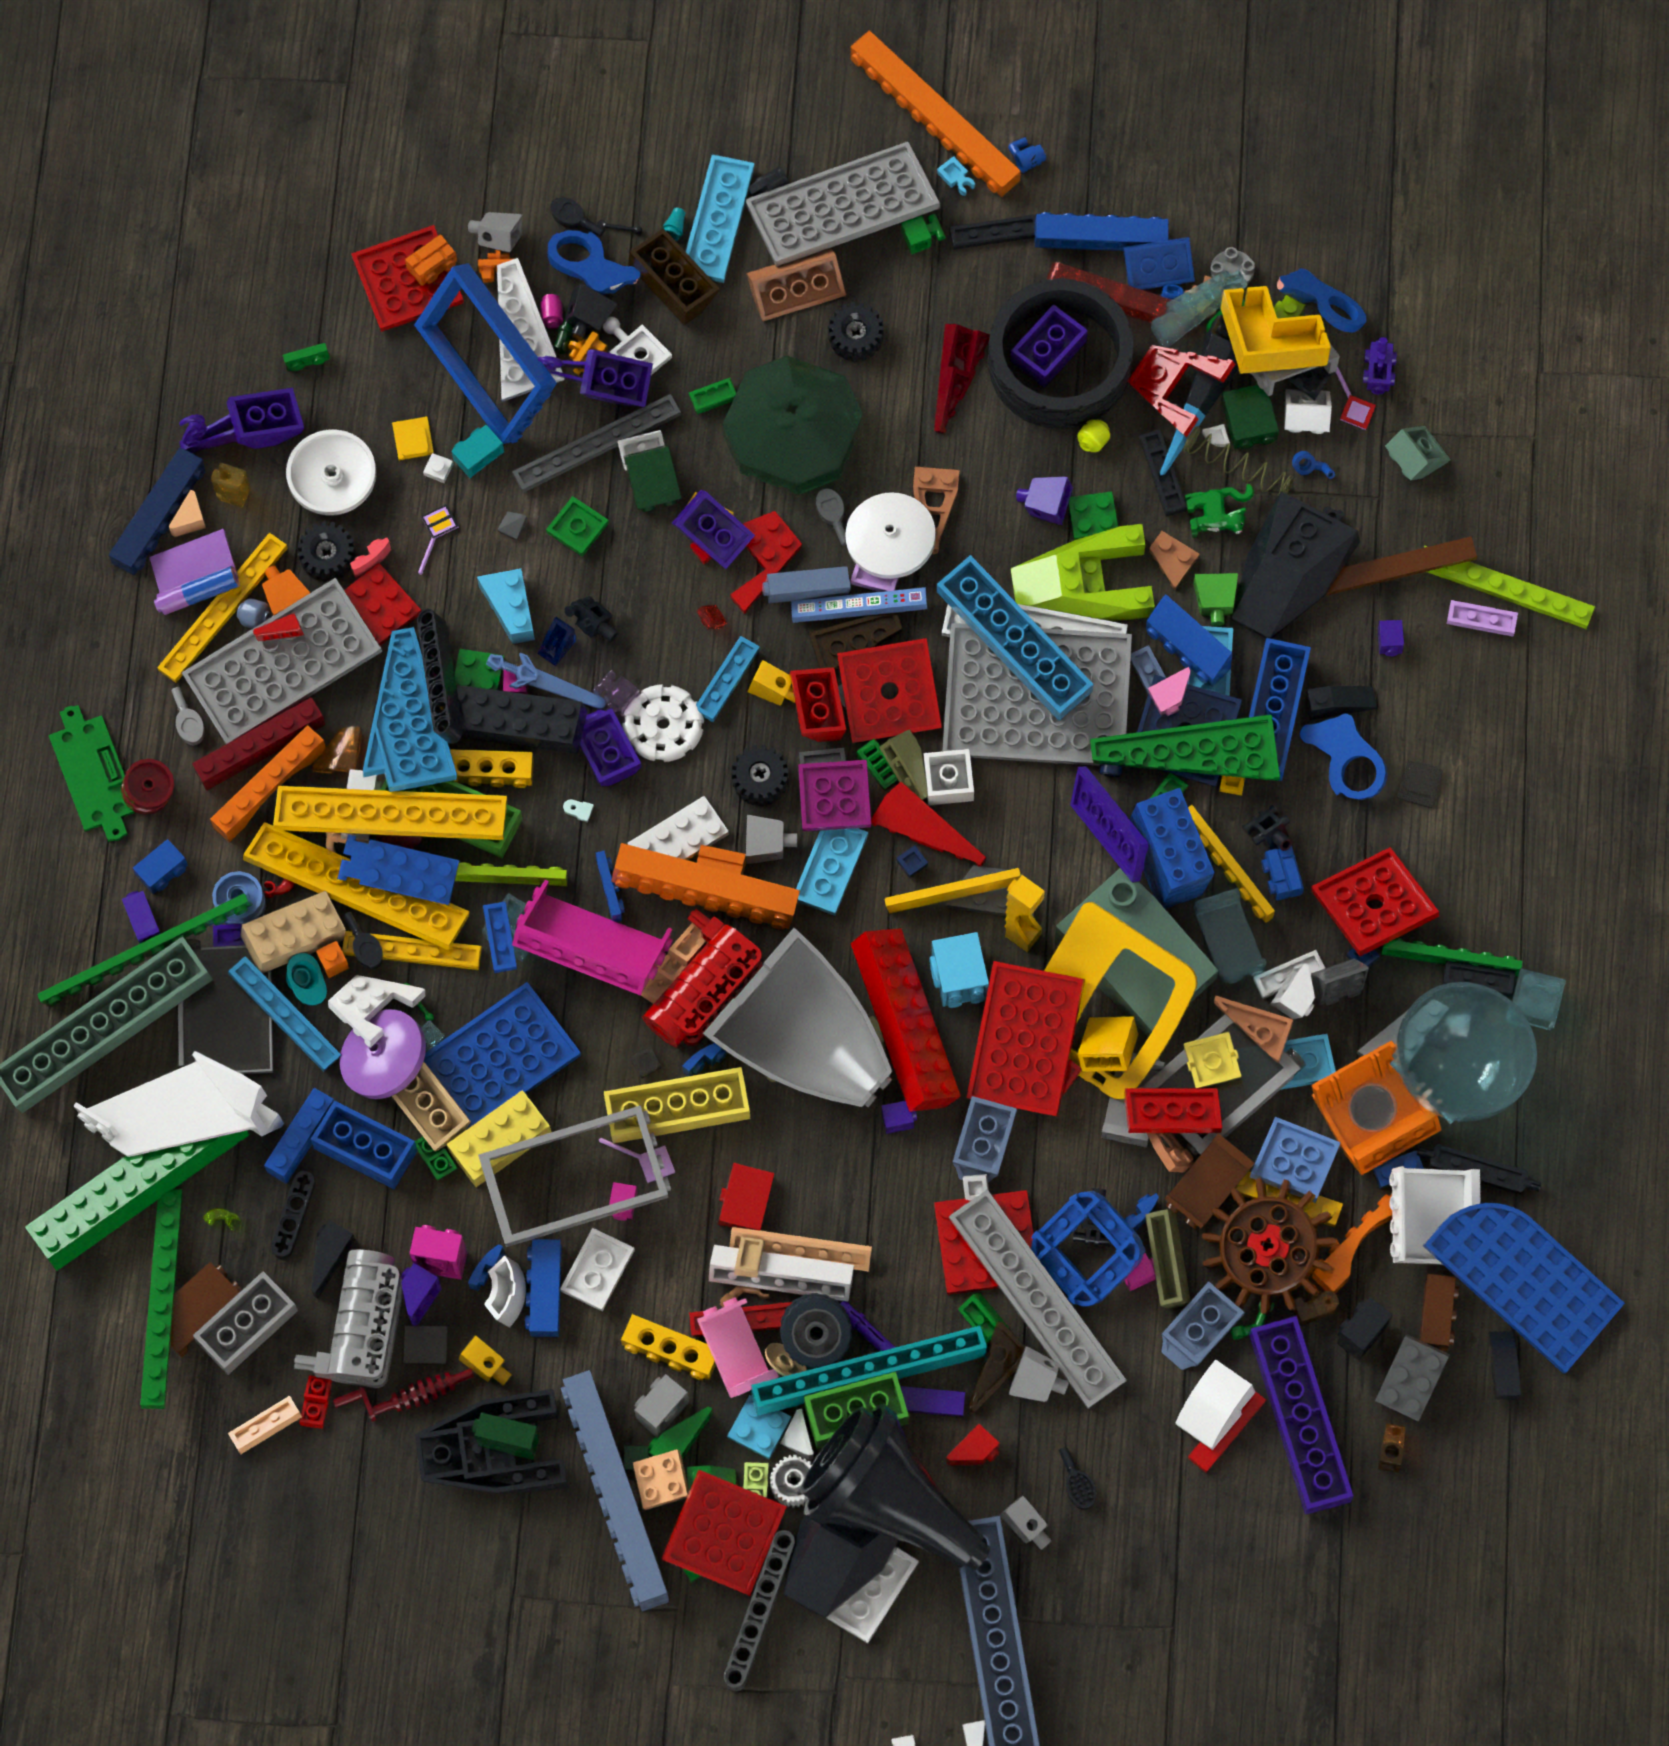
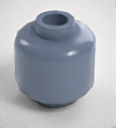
(253, 613)

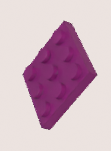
(834, 795)

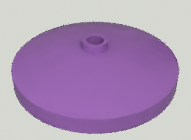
(390, 1062)

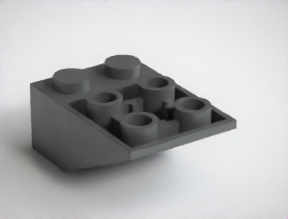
(1339, 981)

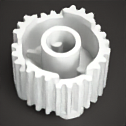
(782, 1474)

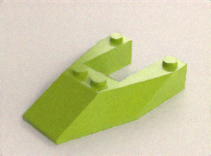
(1073, 582)

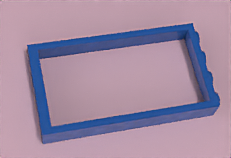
(465, 277)

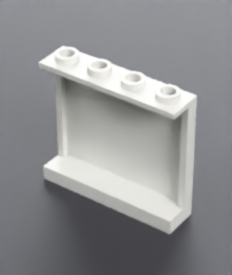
(1420, 1205)

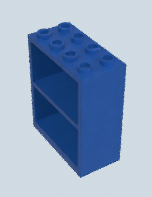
(1176, 858)

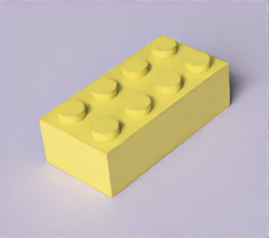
(506, 1125)

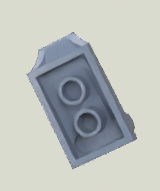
(983, 1138)
(1199, 1327)

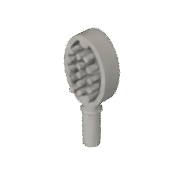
(188, 721)

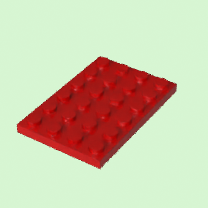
(1025, 1038)

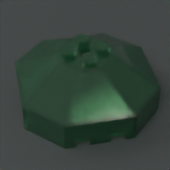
(787, 447)

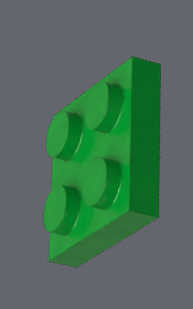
(1092, 514)
(577, 526)
(473, 671)

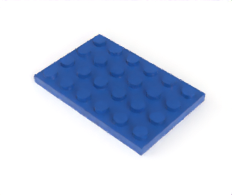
(501, 1053)

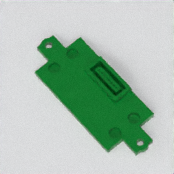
(91, 772)

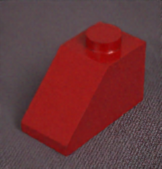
(974, 1448)

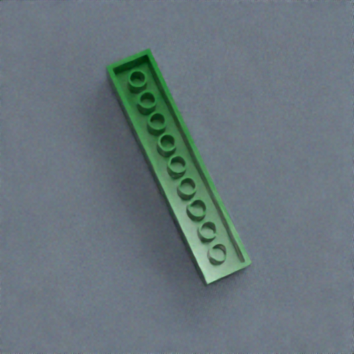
(119, 1196)

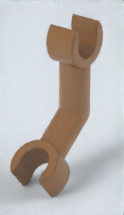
(738, 1290)

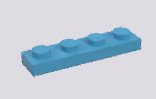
(727, 678)

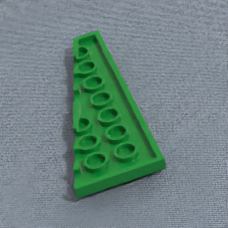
(1217, 748)

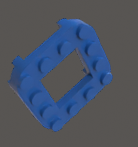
(1111, 1224)

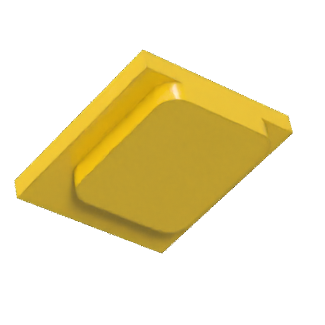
(413, 438)

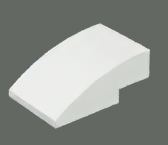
(1214, 1404)

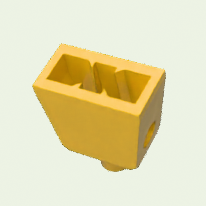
(772, 684)
(476, 1354)

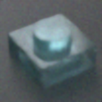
(432, 1035)

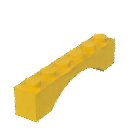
(1022, 902)

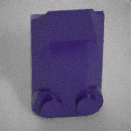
(608, 748)

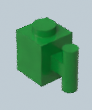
(918, 234)

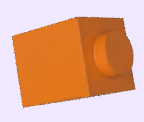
(332, 959)

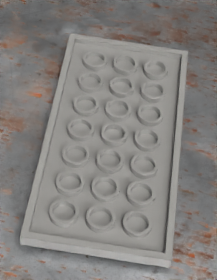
(842, 204)
(262, 679)

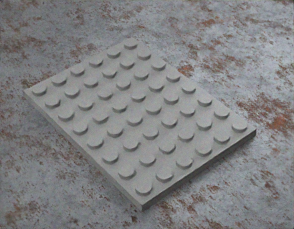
(1005, 721)

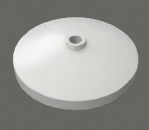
(327, 455)
(887, 552)

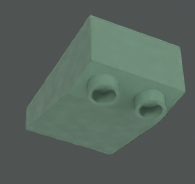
(1132, 981)

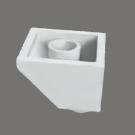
(1305, 414)
(1296, 993)

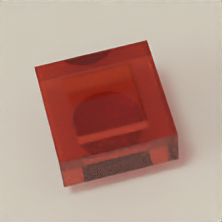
(711, 617)

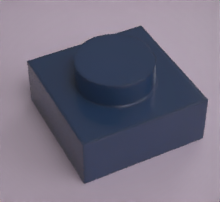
(912, 861)
(1367, 959)

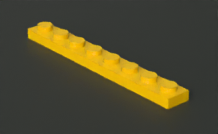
(221, 609)

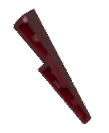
(959, 359)

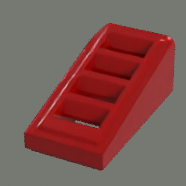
(278, 629)

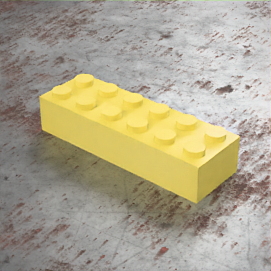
(680, 1104)

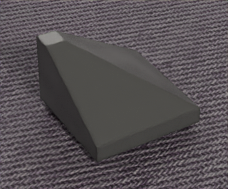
(513, 524)

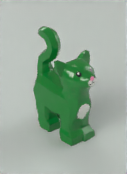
(1214, 513)

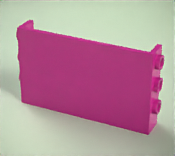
(589, 942)

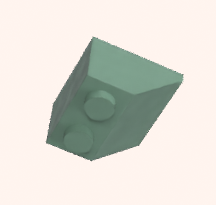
(1416, 452)

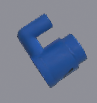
(1026, 158)

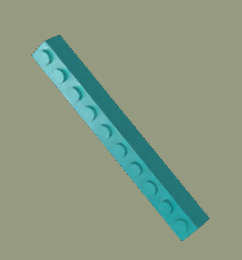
(903, 1360)

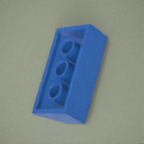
(1189, 641)

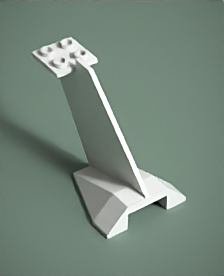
(181, 1109)

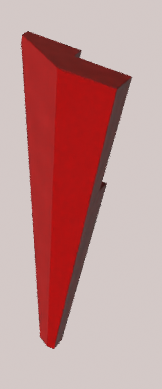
(909, 815)

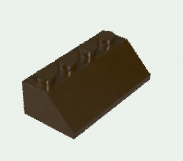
(673, 276)

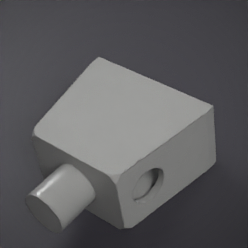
(497, 230)
(766, 839)
(1036, 1377)
(1017, 1517)

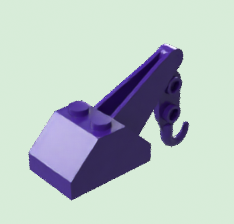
(607, 377)
(255, 421)

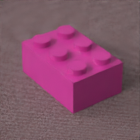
(439, 1251)

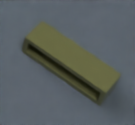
(1168, 1259)

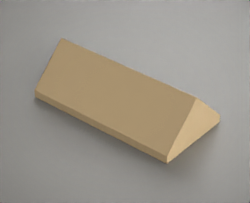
(432, 1109)

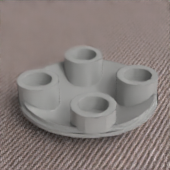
(1231, 261)

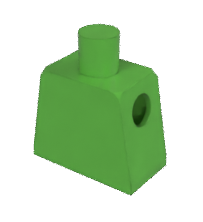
(1216, 595)

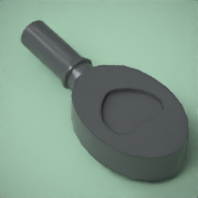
(831, 511)

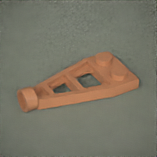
(938, 481)
(1174, 1158)

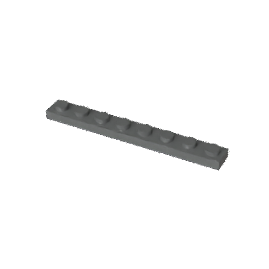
(596, 443)

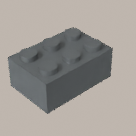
(1412, 1377)

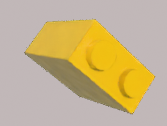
(1108, 1044)

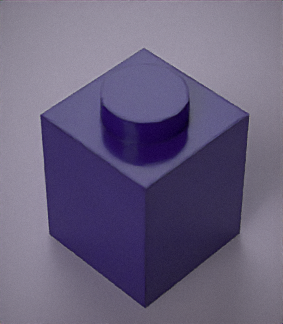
(1390, 637)
(897, 1117)

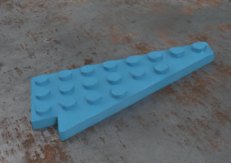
(402, 727)

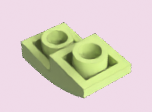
(756, 1478)

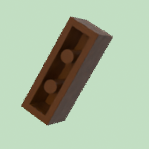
(1438, 1311)

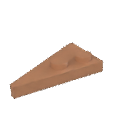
(1263, 1027)

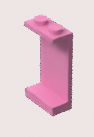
(734, 1347)

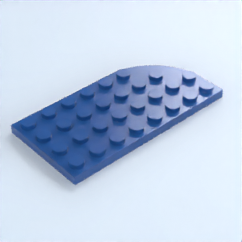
(1525, 1279)

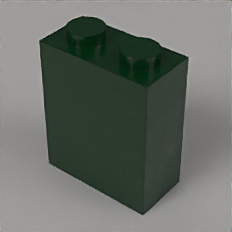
(1249, 417)
(652, 478)
(506, 1435)

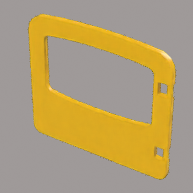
(1088, 953)

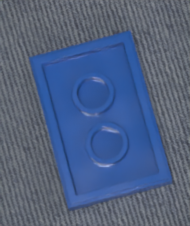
(1159, 263)

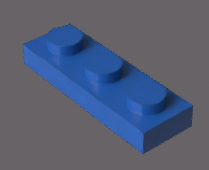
(605, 866)
(500, 937)

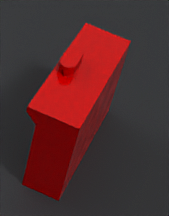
(745, 1197)

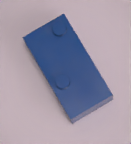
(364, 1145)

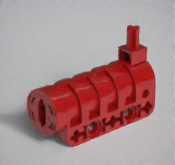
(704, 983)

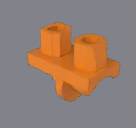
(488, 266)

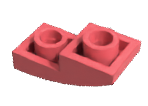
(377, 552)

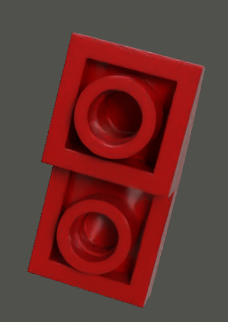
(315, 1402)

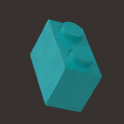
(477, 450)

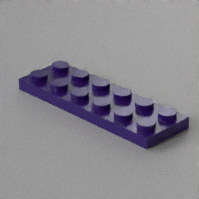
(1109, 824)

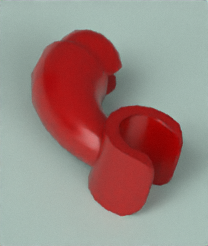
(283, 888)

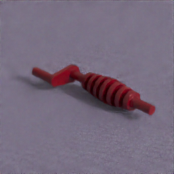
(414, 1395)

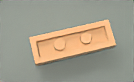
(265, 1425)

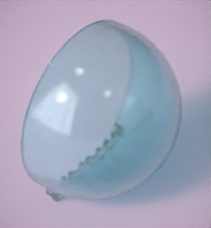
(1465, 1052)

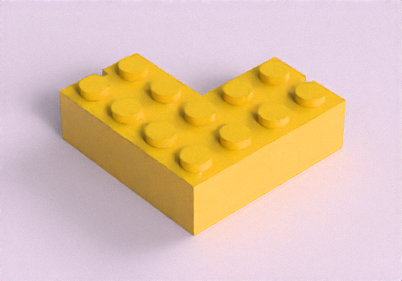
(1269, 342)

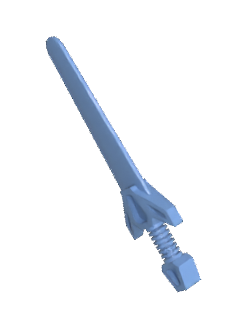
(529, 675)

